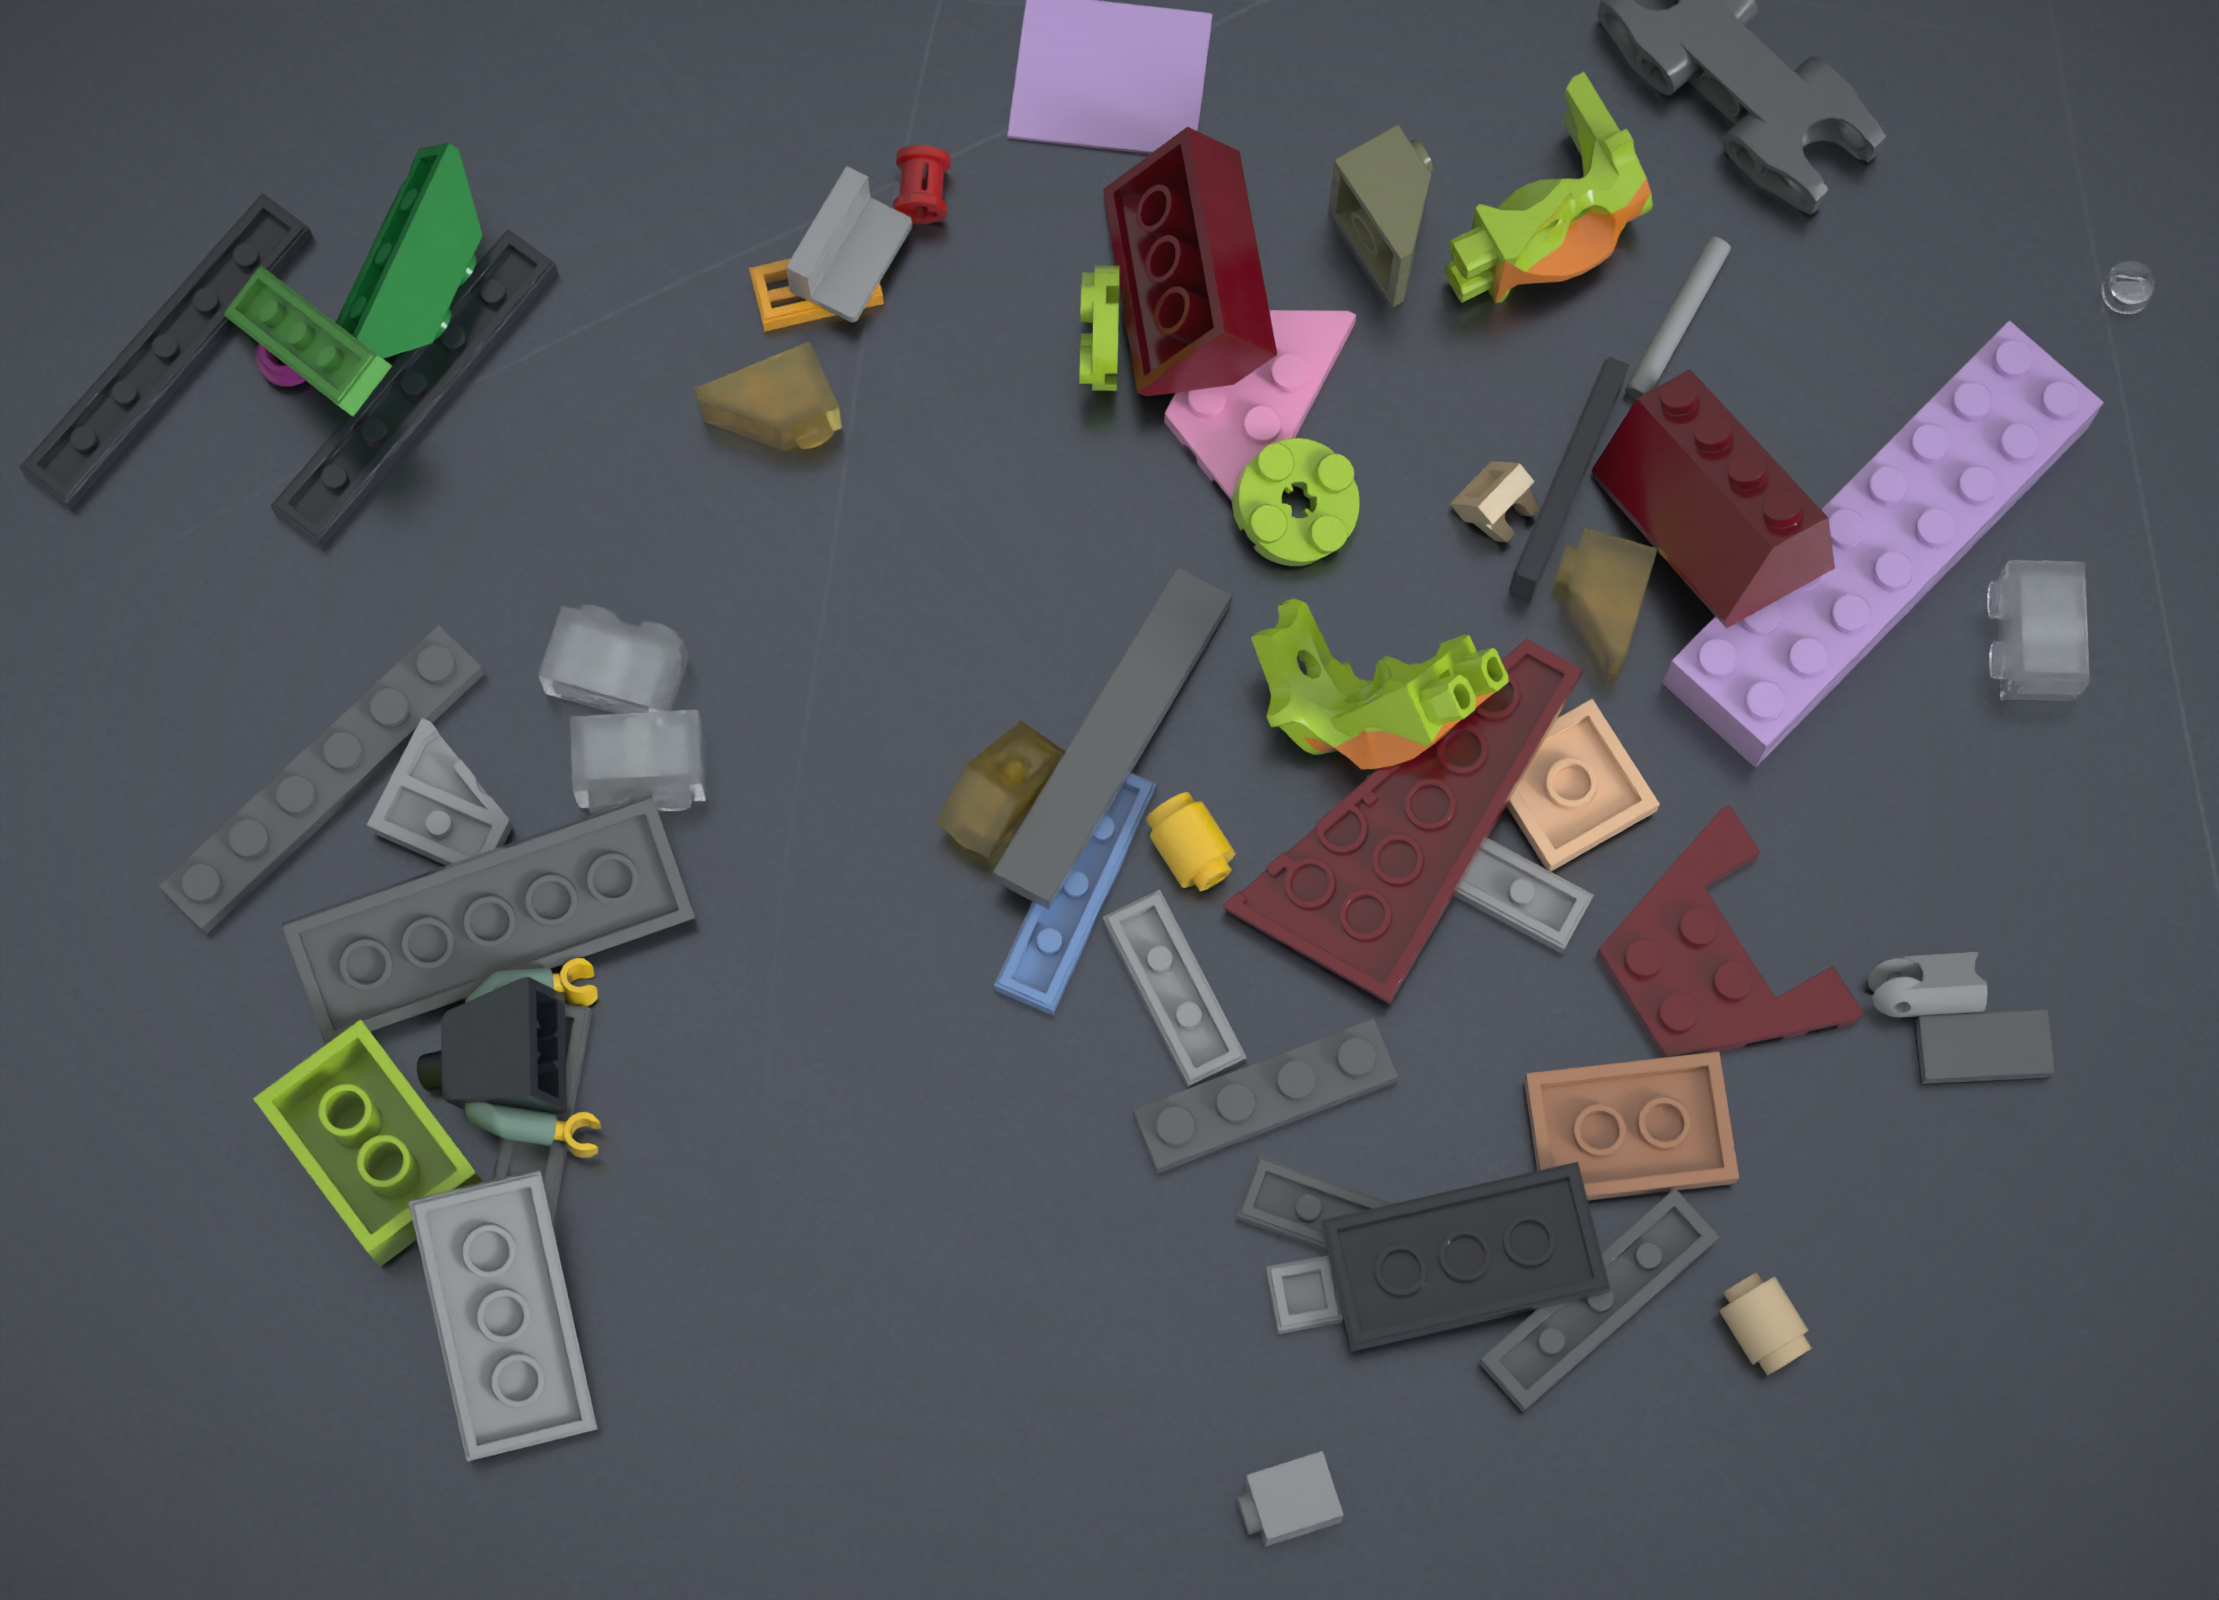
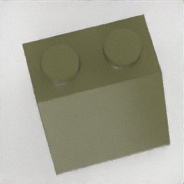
(1381, 205)

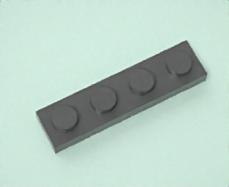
(1265, 1095)
(1637, 1270)

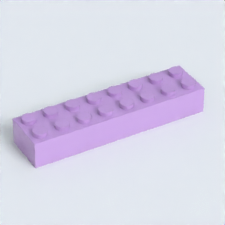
(1891, 541)

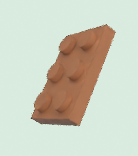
(1635, 1124)

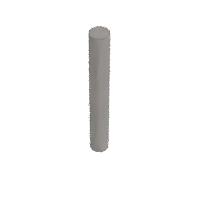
(1678, 317)

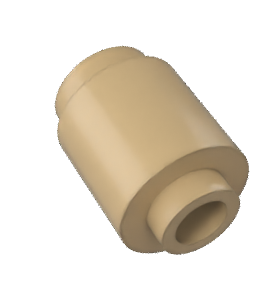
(1765, 1323)

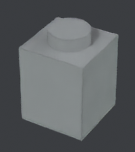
(1290, 1499)

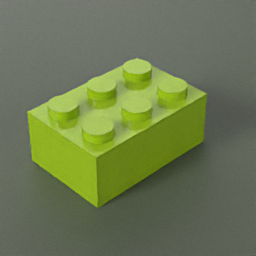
(365, 1138)

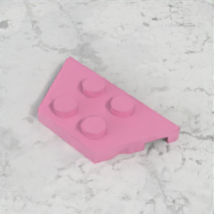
(1269, 405)

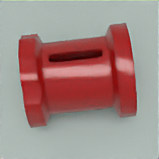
(925, 203)

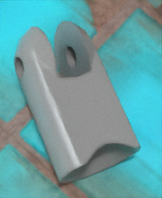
(1928, 985)

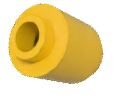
(1190, 842)

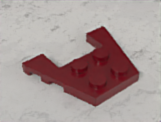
(1691, 973)

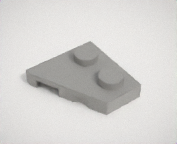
(438, 804)

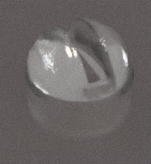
(2128, 296)

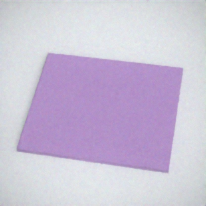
(1108, 74)

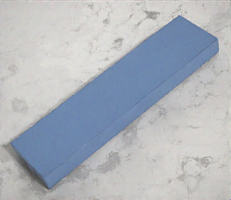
(1054, 938)

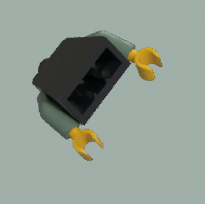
(508, 1055)

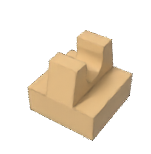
(1492, 494)

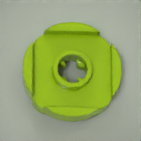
(1100, 348)
(1324, 480)

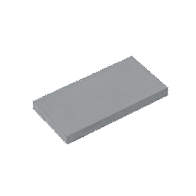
(502, 1314)

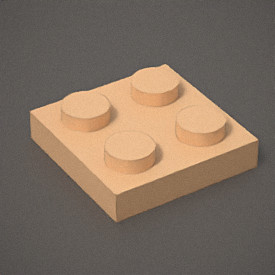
(1579, 789)

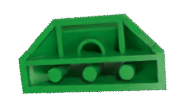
(416, 258)

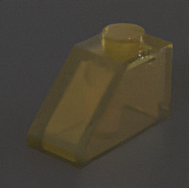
(774, 401)
(1605, 594)
(999, 789)

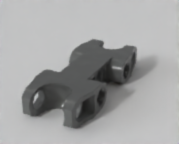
(1767, 100)

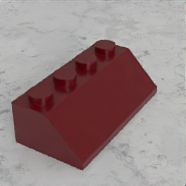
(1189, 267)
(1713, 500)

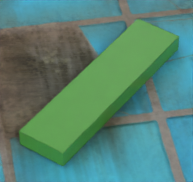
(307, 341)

